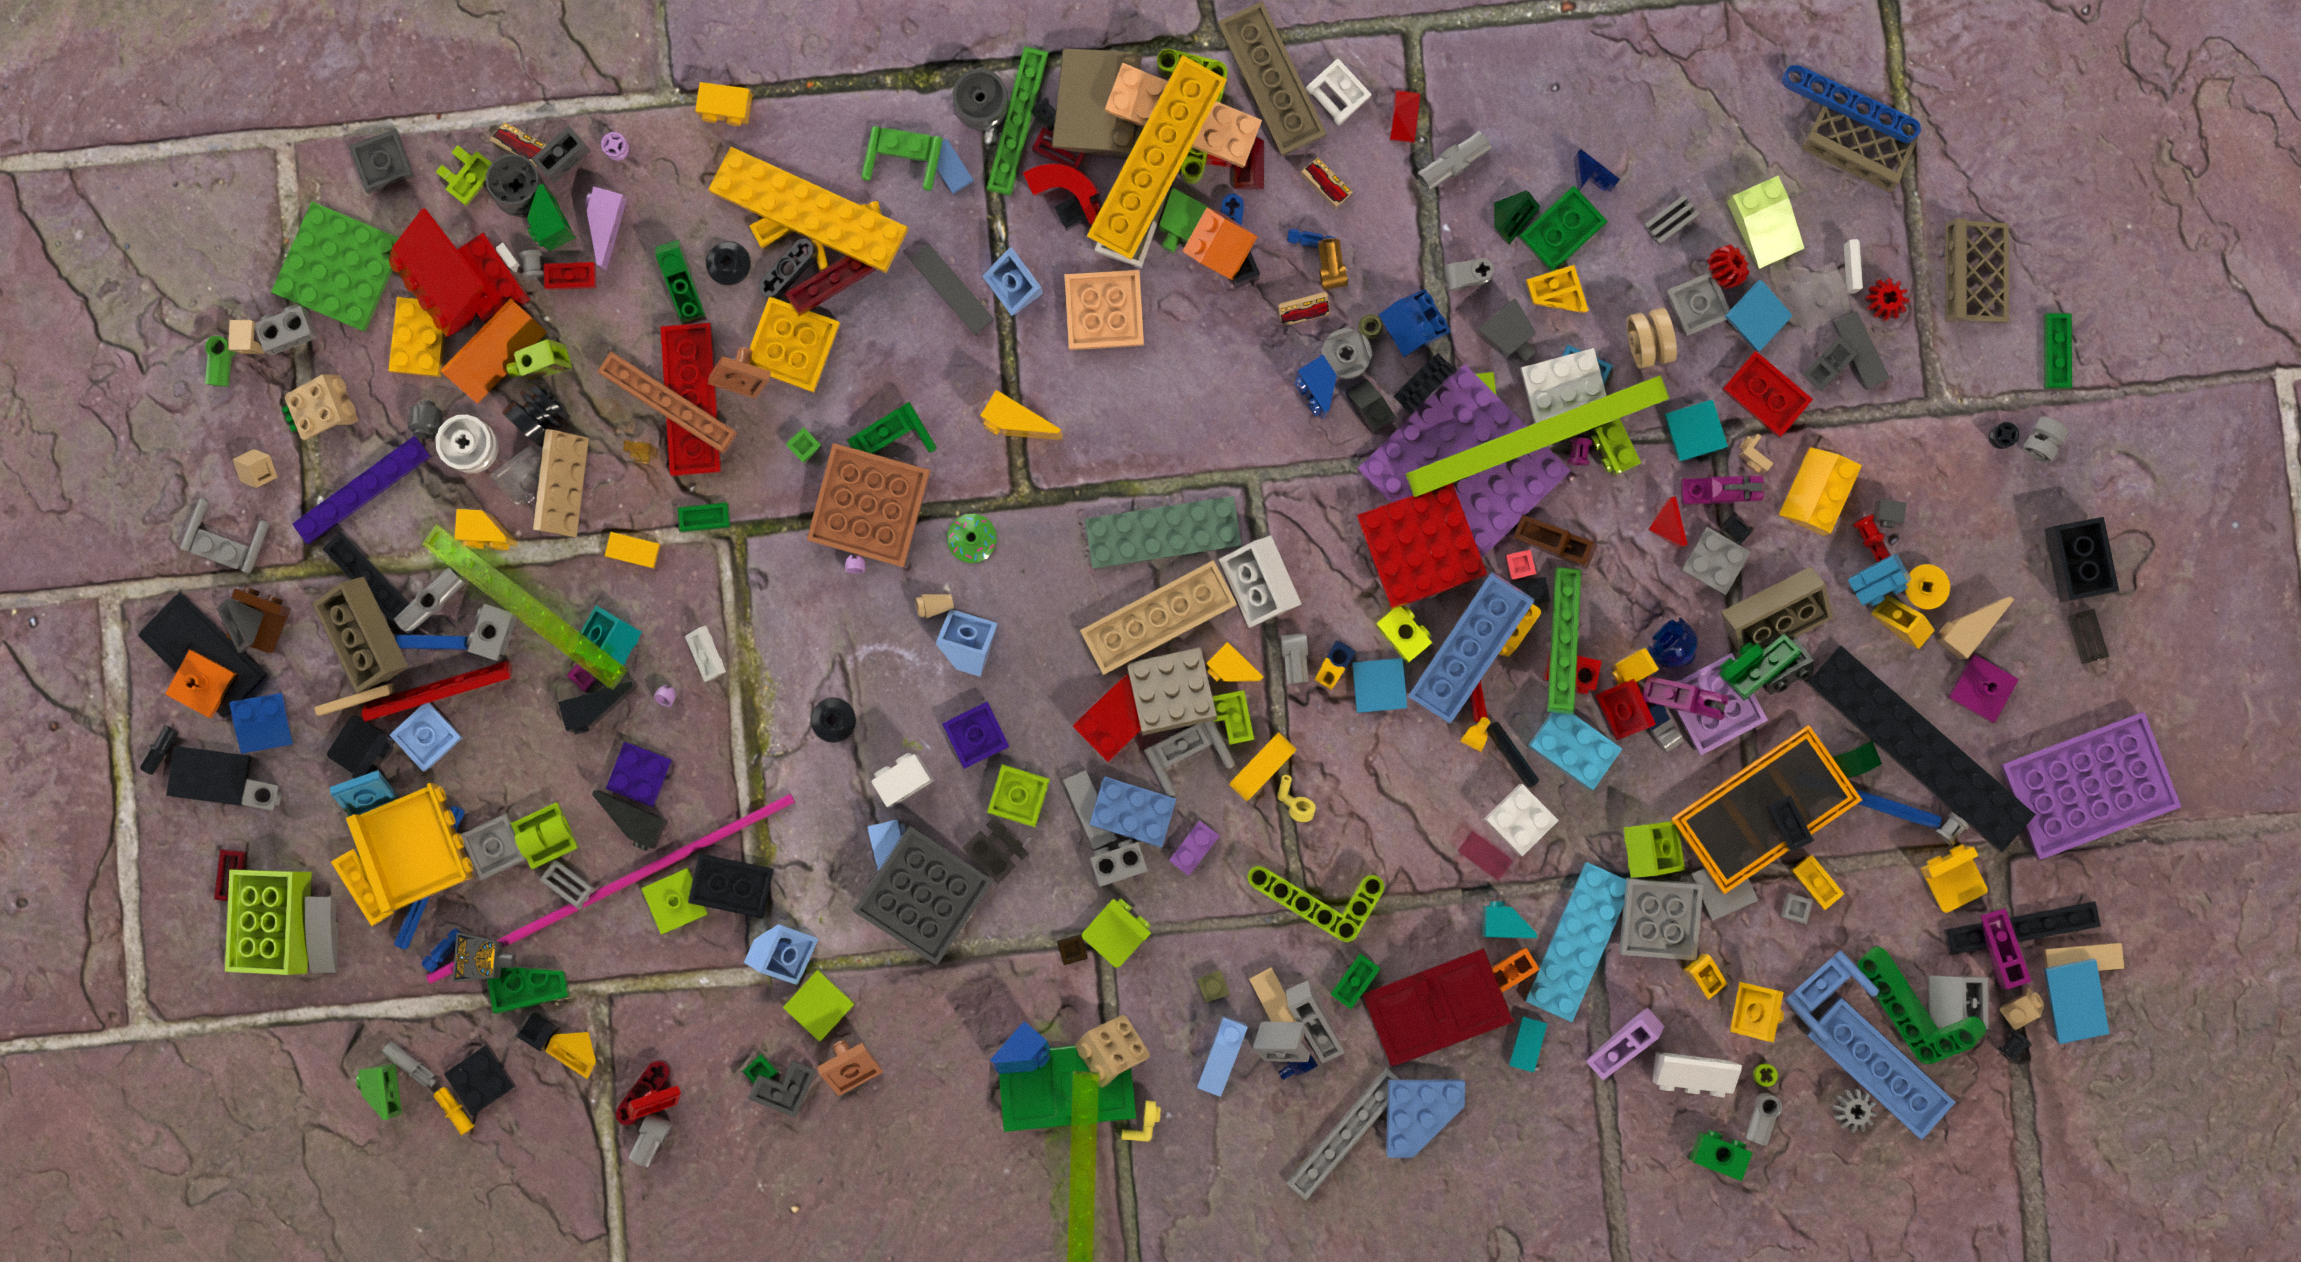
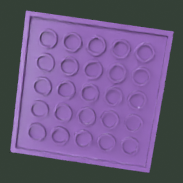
(1453, 421)

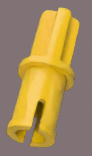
(453, 1110)

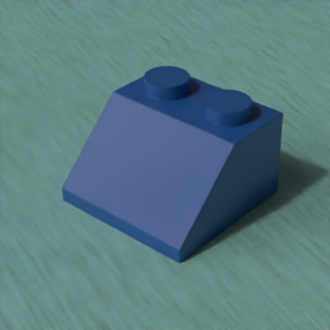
(261, 723)
(1022, 1052)

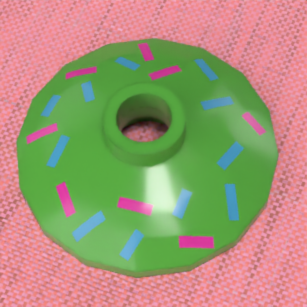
(971, 551)

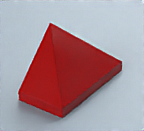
(1405, 116)
(1669, 524)

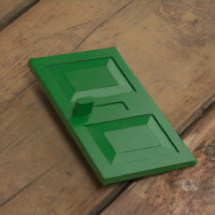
(1045, 1095)

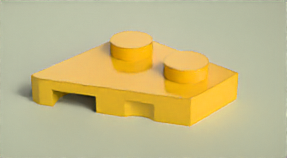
(1558, 290)

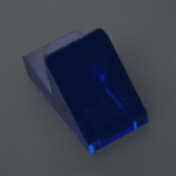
(1588, 167)

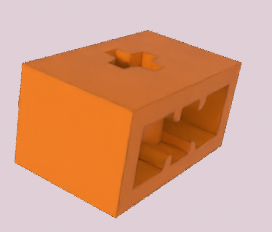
(1514, 968)

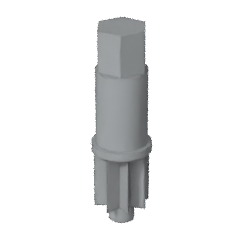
(409, 1064)

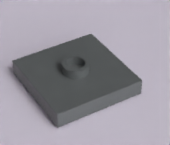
(382, 161)

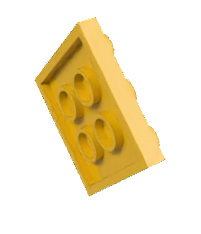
(793, 345)

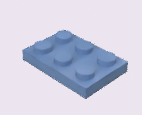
(1132, 812)

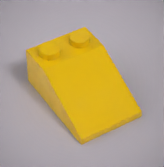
(1012, 419)

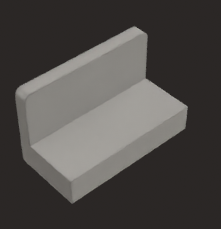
(1281, 1042)

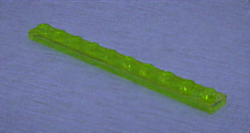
(525, 607)

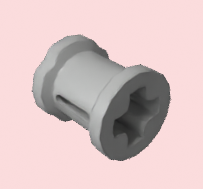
(531, 264)
(1952, 829)

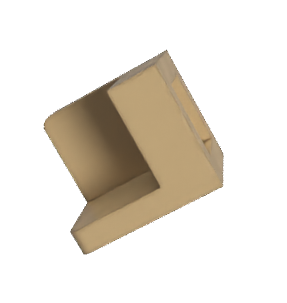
(242, 337)
(254, 468)

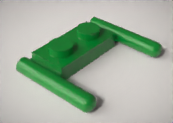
(890, 429)

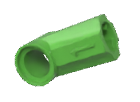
(218, 365)

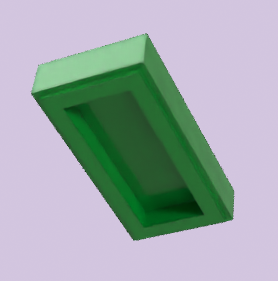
(704, 517)

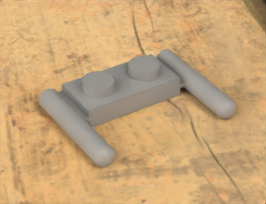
(220, 548)
(1183, 745)

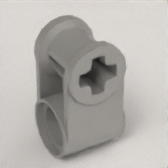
(1463, 274)

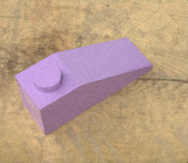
(604, 218)
(1626, 1043)

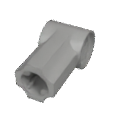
(1294, 651)
(1763, 1121)
(652, 1134)

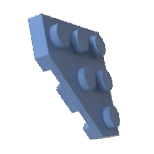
(1419, 1112)

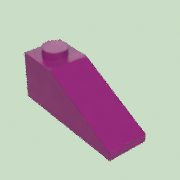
(2004, 950)

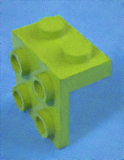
(1116, 932)

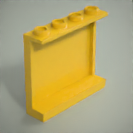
(410, 848)

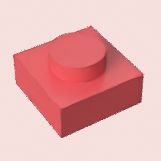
(1520, 564)

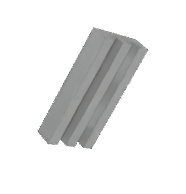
(1687, 207)
(584, 896)

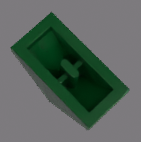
(1858, 760)

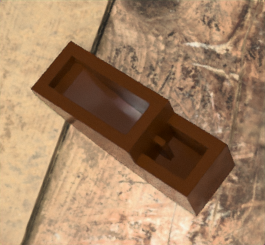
(1555, 541)

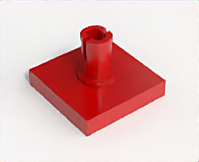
(1625, 709)

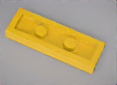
(354, 877)

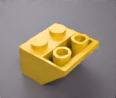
(480, 528)

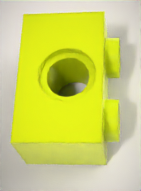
(1406, 648)

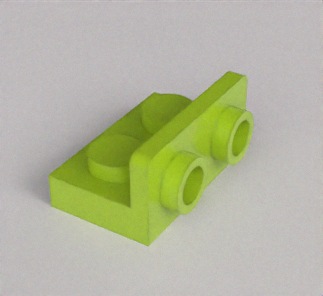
(1615, 447)

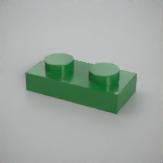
(1355, 981)

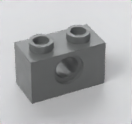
(561, 154)

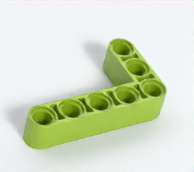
(1193, 157)
(1316, 906)

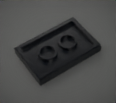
(208, 775)
(730, 885)

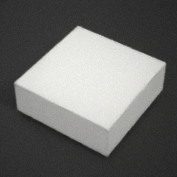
(508, 257)

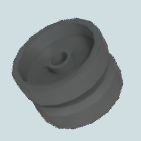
(967, 94)

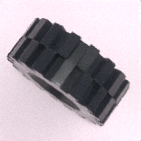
(1424, 383)

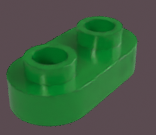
(1732, 667)

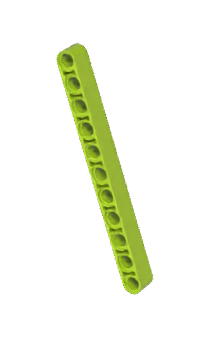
(1537, 436)

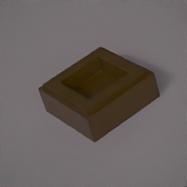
(1072, 949)

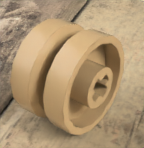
(1651, 338)

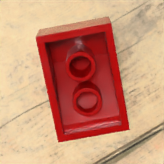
(1111, 720)

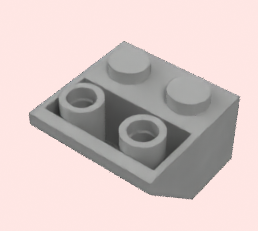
(1957, 998)

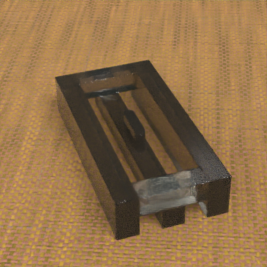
(2103, 653)

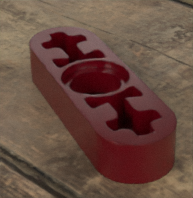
(649, 1072)

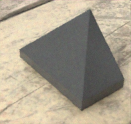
(241, 622)

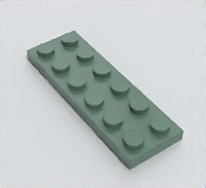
(1163, 532)

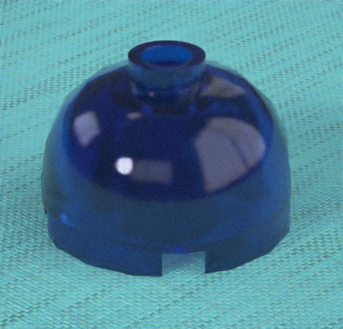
(1674, 644)

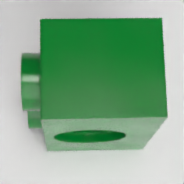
(1732, 1165)

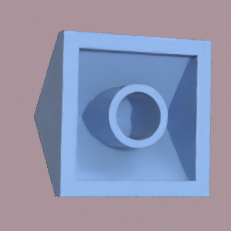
(1012, 282)

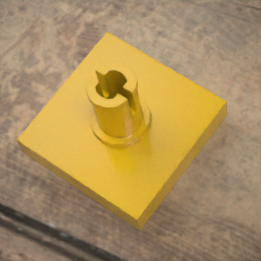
(1757, 1012)

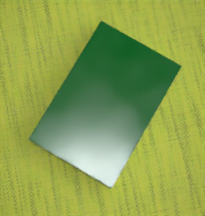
(1562, 229)

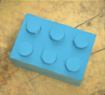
(1574, 748)

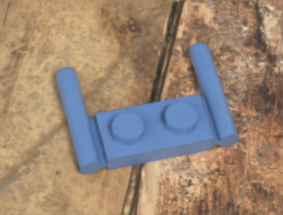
(1824, 984)

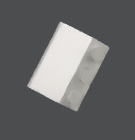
(1260, 581)
(1695, 1074)

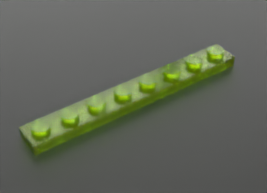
(1082, 1166)

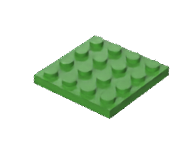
(336, 267)

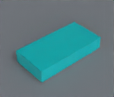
(1527, 1044)

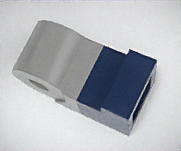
(1664, 731)

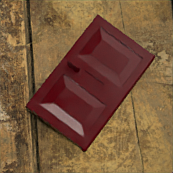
(1438, 1007)

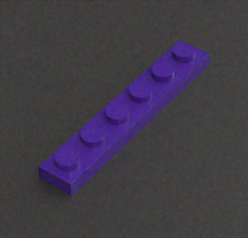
(361, 490)

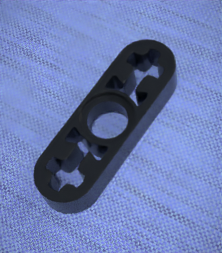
(799, 268)

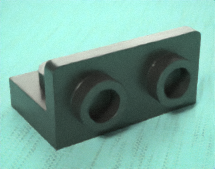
(1797, 670)

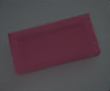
(1485, 855)

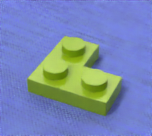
(1234, 710)

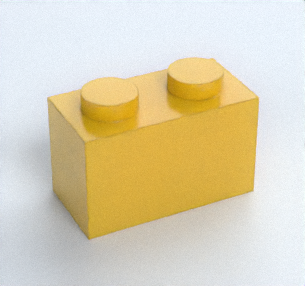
(723, 104)

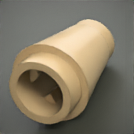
(933, 604)

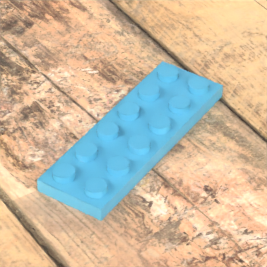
(1578, 942)

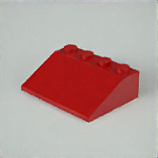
(436, 274)

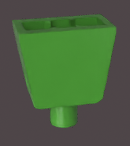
(1179, 219)

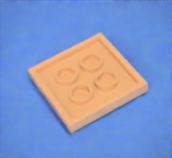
(1104, 310)

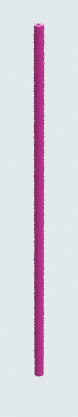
(631, 878)

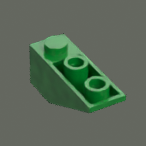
(679, 280)

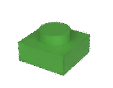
(803, 445)

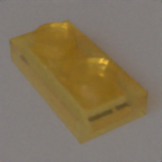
(640, 451)

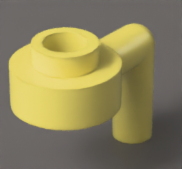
(1300, 808)
(1151, 1115)

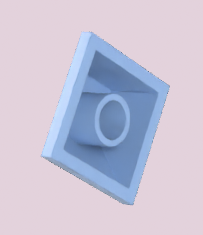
(966, 641)
(781, 953)

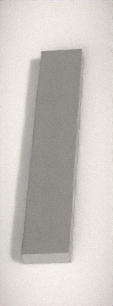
(1342, 1137)

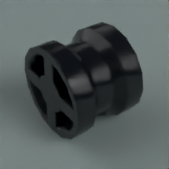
(2009, 433)

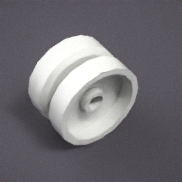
(452, 442)

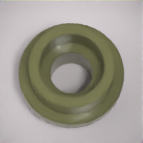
(1374, 319)

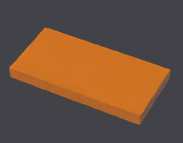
(489, 351)

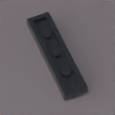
(357, 565)

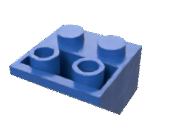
(1414, 322)
(1317, 383)

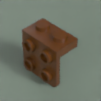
(273, 619)

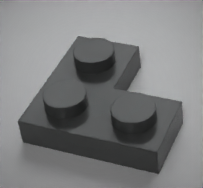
(784, 1096)

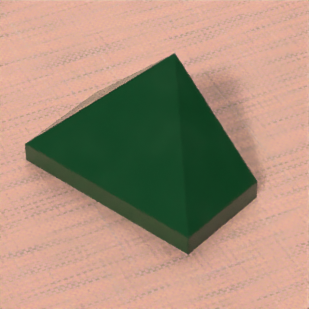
(1513, 214)

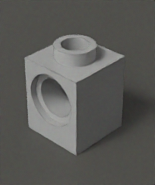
(249, 794)

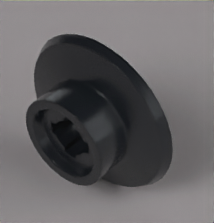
(737, 269)
(842, 728)

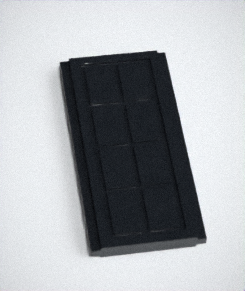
(185, 627)

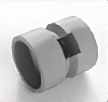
(2047, 437)

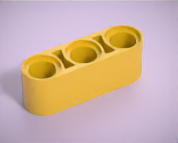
(1262, 766)

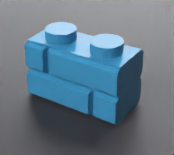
(1879, 580)

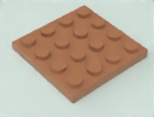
(868, 505)

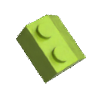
(1653, 849)

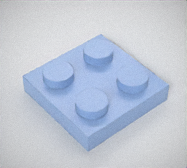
(426, 736)

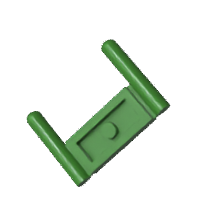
(903, 145)

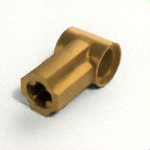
(1332, 269)

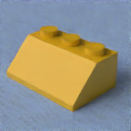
(1820, 490)

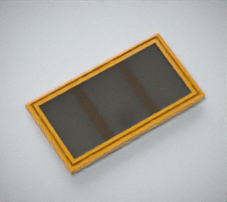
(1731, 823)

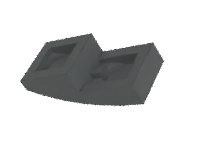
(1831, 363)

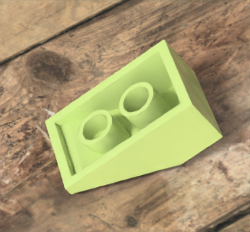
(1766, 222)

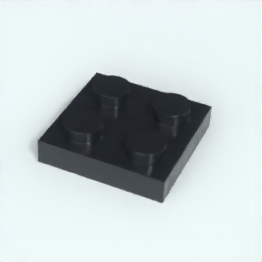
(479, 1080)

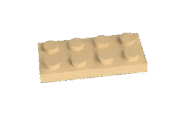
(560, 483)

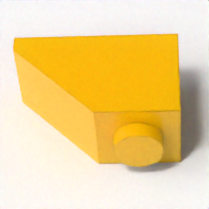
(1903, 621)
(1231, 666)
(1636, 666)

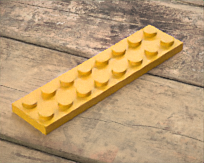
(1156, 157)
(808, 209)

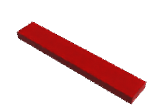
(437, 690)

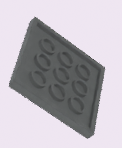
(922, 895)

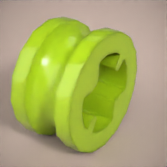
(1757, 1075)

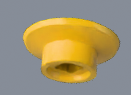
(1938, 589)

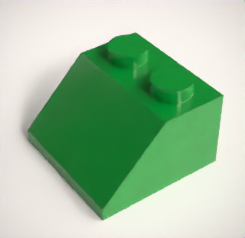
(547, 221)

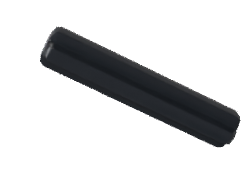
(1512, 754)

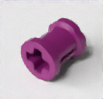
(1579, 451)

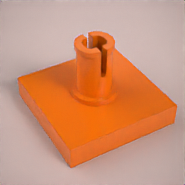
(200, 684)

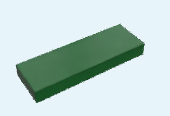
(2057, 351)
(1764, 667)

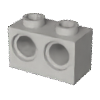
(286, 336)
(1120, 870)

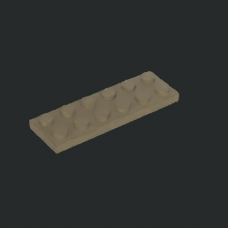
(1271, 78)

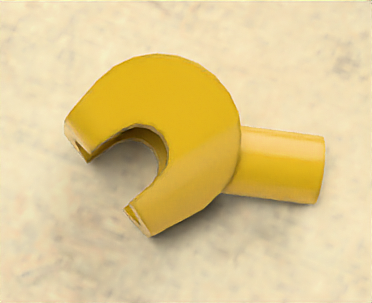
(1476, 735)

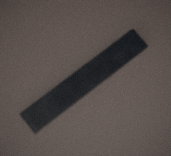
(2028, 926)

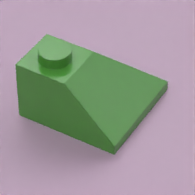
(381, 1089)

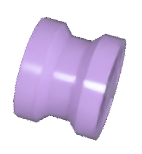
(611, 142)

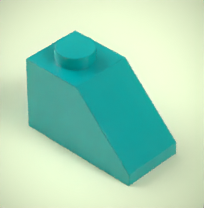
(1505, 922)

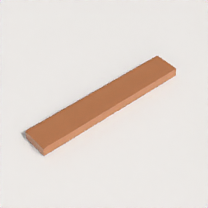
(667, 402)

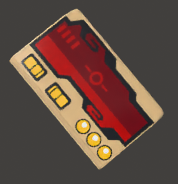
(516, 142)
(1326, 183)
(1303, 309)

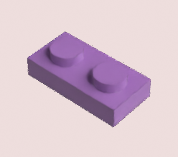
(1194, 848)

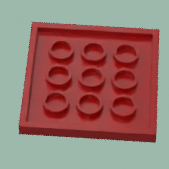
(1421, 546)

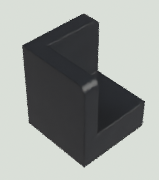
(1247, 273)
(537, 1032)

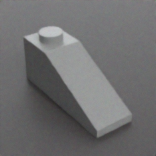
(1319, 1031)

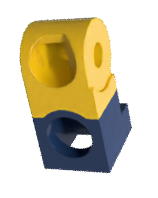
(1334, 664)

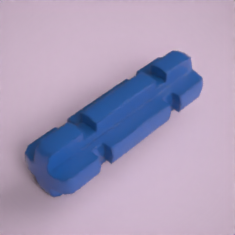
(1306, 238)
(441, 951)

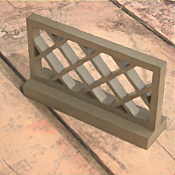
(1853, 161)
(1957, 267)

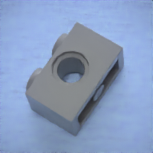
(495, 647)

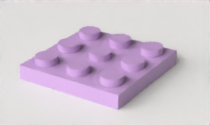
(1739, 717)

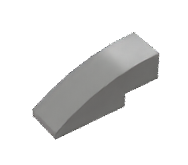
(321, 934)

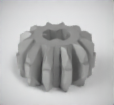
(1854, 1100)

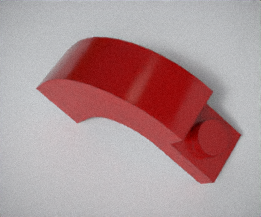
(1058, 175)

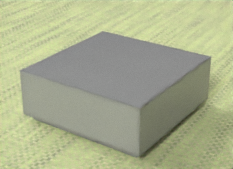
(1796, 908)

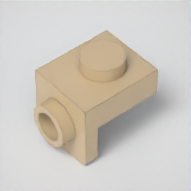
(1755, 461)
(2023, 1009)

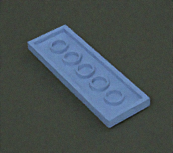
(1471, 647)
(1881, 1069)

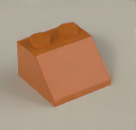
(1220, 243)

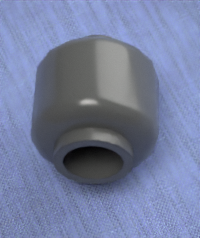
(424, 419)

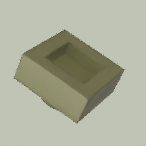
(1213, 986)

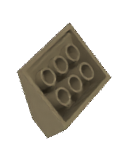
(1081, 100)

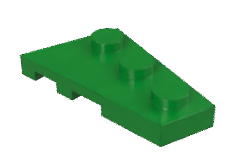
(525, 988)

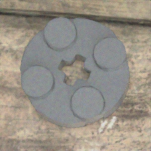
(1353, 342)

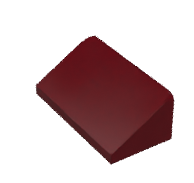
(1253, 172)

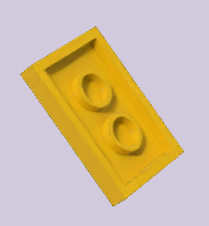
(416, 341)

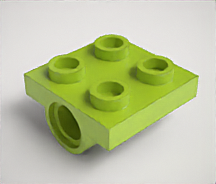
(544, 835)

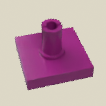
(1983, 688)

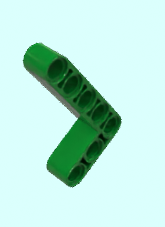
(1910, 1016)

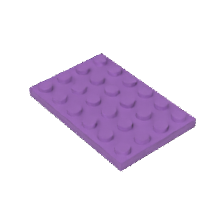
(2091, 785)

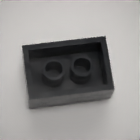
(2081, 559)

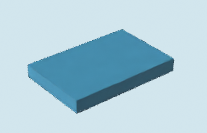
(2076, 1001)

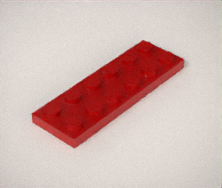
(686, 371)

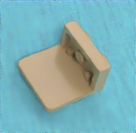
(320, 405)
(1112, 1049)

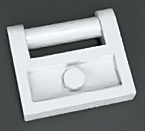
(1344, 86)

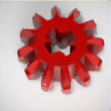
(1728, 266)
(1896, 299)

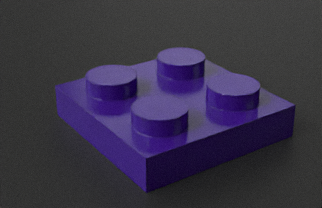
(975, 735)
(639, 774)

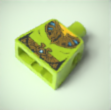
(540, 360)

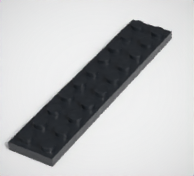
(1920, 749)

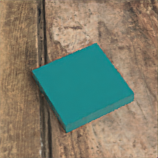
(1695, 430)

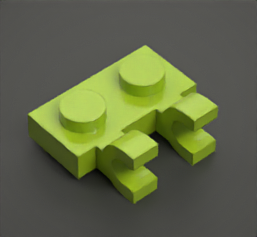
(469, 179)

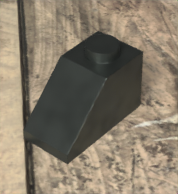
(1370, 406)

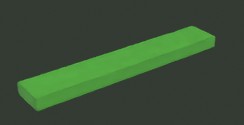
(1017, 121)
(1564, 640)

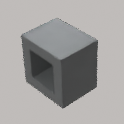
(1889, 513)

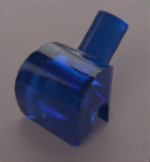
(1298, 1068)

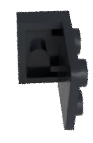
(360, 747)

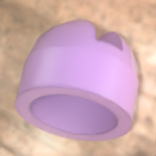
(855, 566)
(665, 696)

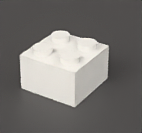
(901, 780)
(1520, 820)

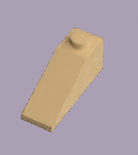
(1967, 632)

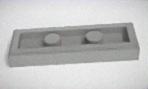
(1084, 799)

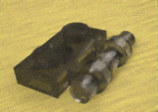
(989, 856)

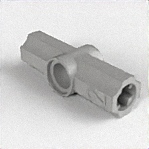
(1454, 160)
(417, 612)

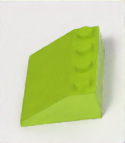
(267, 922)

